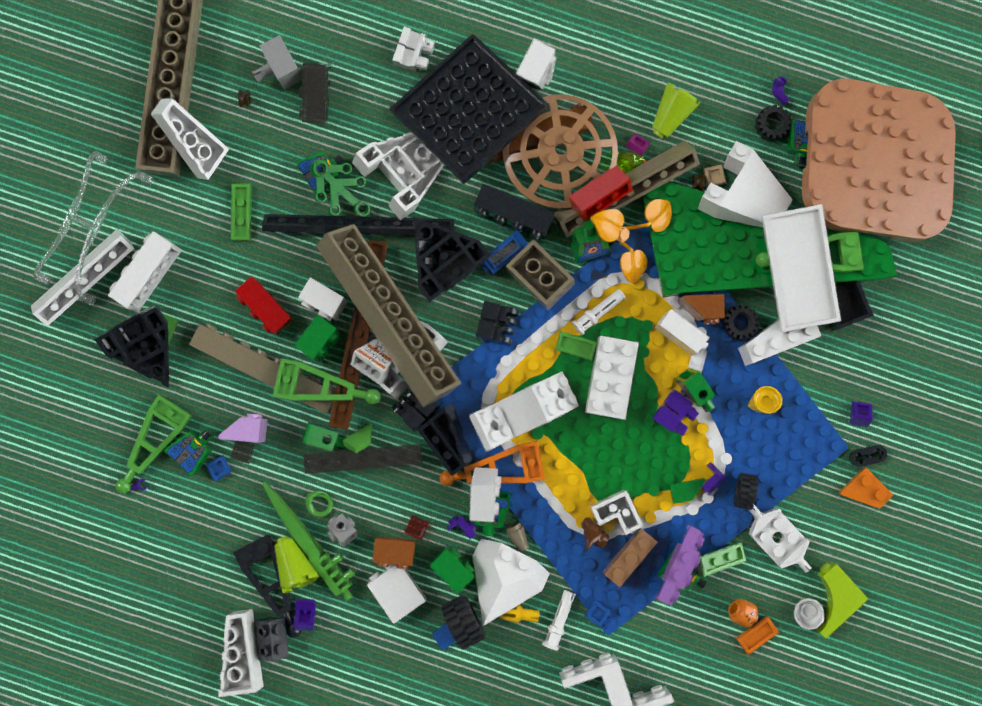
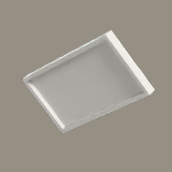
(801, 268)

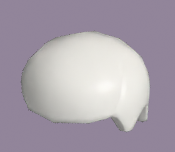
(809, 613)

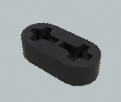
(867, 451)

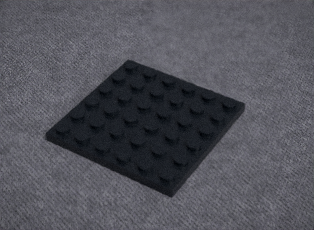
(469, 108)

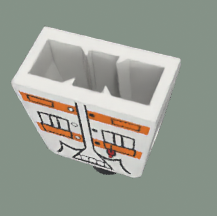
(373, 361)

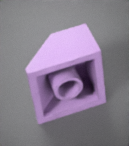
(247, 429)

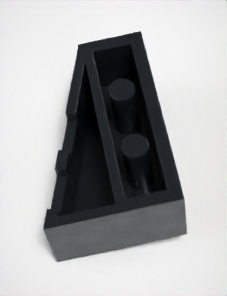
(447, 440)

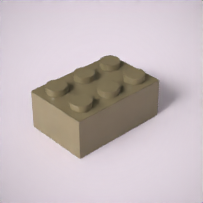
(540, 274)

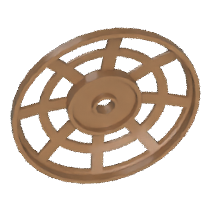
(560, 163)

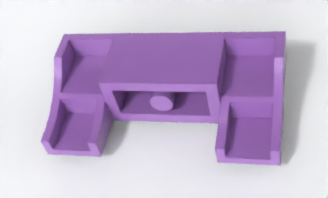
(680, 566)

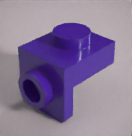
(467, 526)
(304, 614)

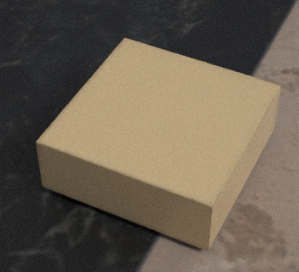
(714, 175)

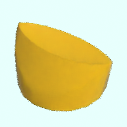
(766, 400)

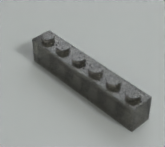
(364, 459)

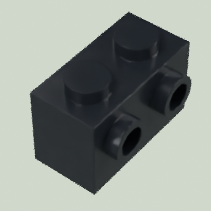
(271, 639)

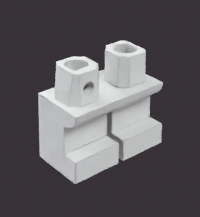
(410, 49)

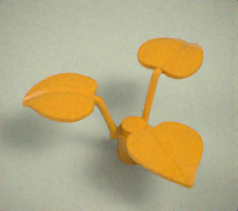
(610, 228)

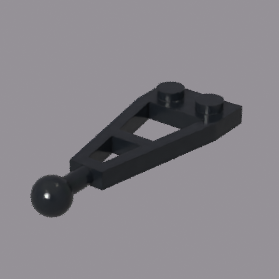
(253, 553)

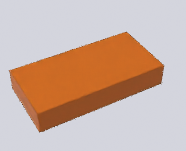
(757, 635)

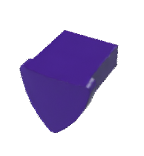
(715, 480)

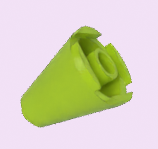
(673, 110)
(293, 565)

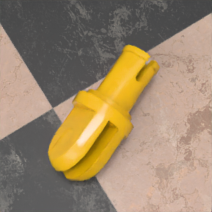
(519, 613)

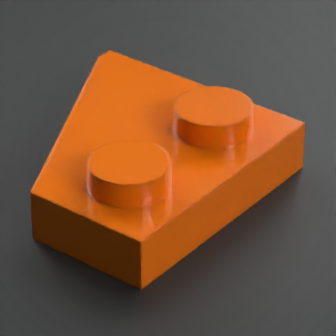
(866, 489)

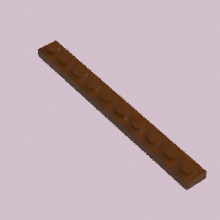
(357, 338)

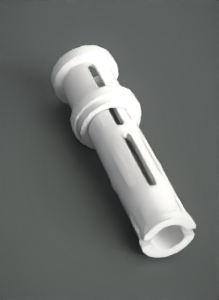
(591, 317)
(556, 628)

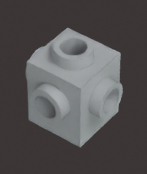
(341, 530)

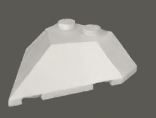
(504, 578)

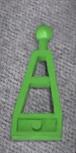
(848, 248)
(288, 377)
(169, 413)

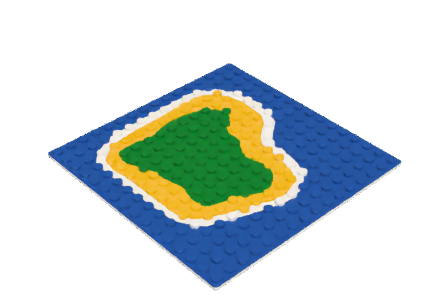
(600, 455)

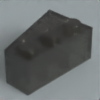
(314, 92)

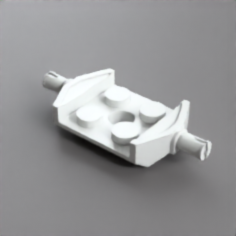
(789, 549)

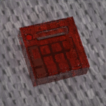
(416, 527)

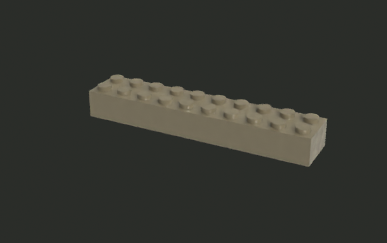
(168, 78)
(388, 314)

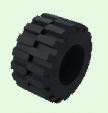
(463, 622)

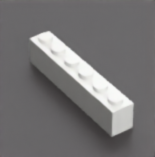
(95, 266)

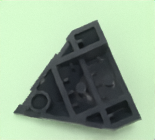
(444, 258)
(140, 344)

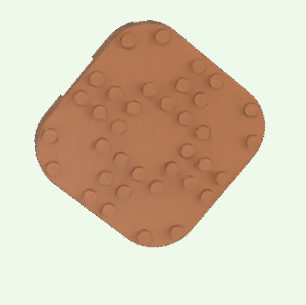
(880, 160)

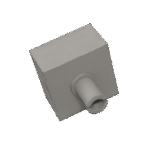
(278, 64)

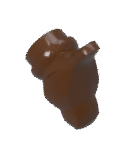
(593, 534)

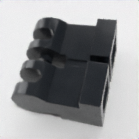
(488, 325)
(414, 415)

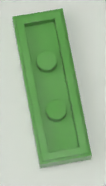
(241, 212)
(721, 559)

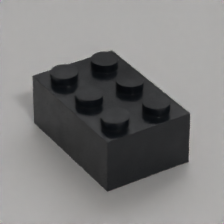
(852, 304)

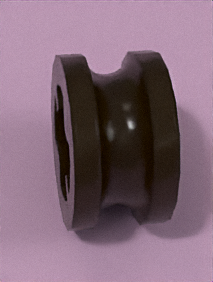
(244, 98)
(698, 182)

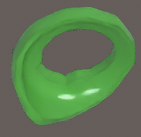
(310, 507)

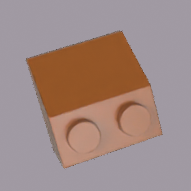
(704, 307)
(394, 551)

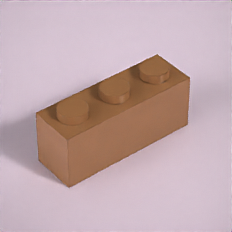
(629, 557)

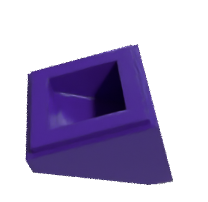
(861, 414)

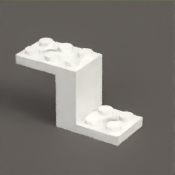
(524, 411)
(614, 682)

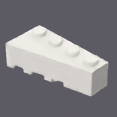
(538, 64)
(190, 138)
(773, 341)
(241, 666)

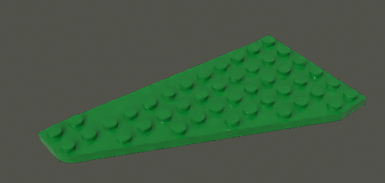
(721, 254)

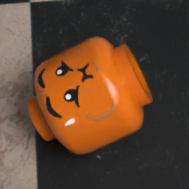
(743, 612)

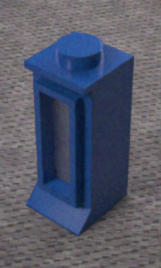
(504, 253)

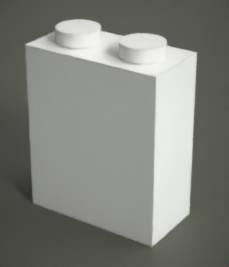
(682, 333)
(396, 592)

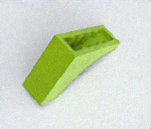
(842, 598)

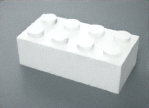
(144, 272)
(611, 377)

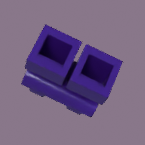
(670, 420)

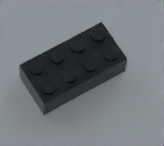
(513, 212)

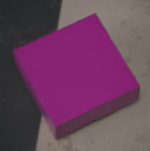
(637, 144)

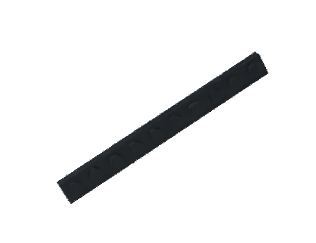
(365, 225)

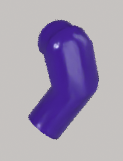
(778, 90)

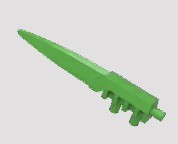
(322, 562)

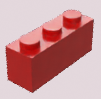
(600, 193)
(263, 306)

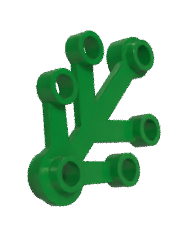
(337, 186)

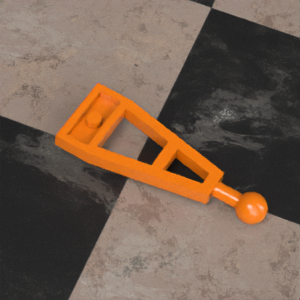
(530, 459)

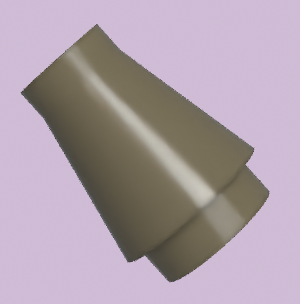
(517, 535)

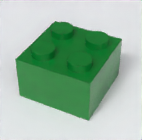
(318, 339)
(453, 568)

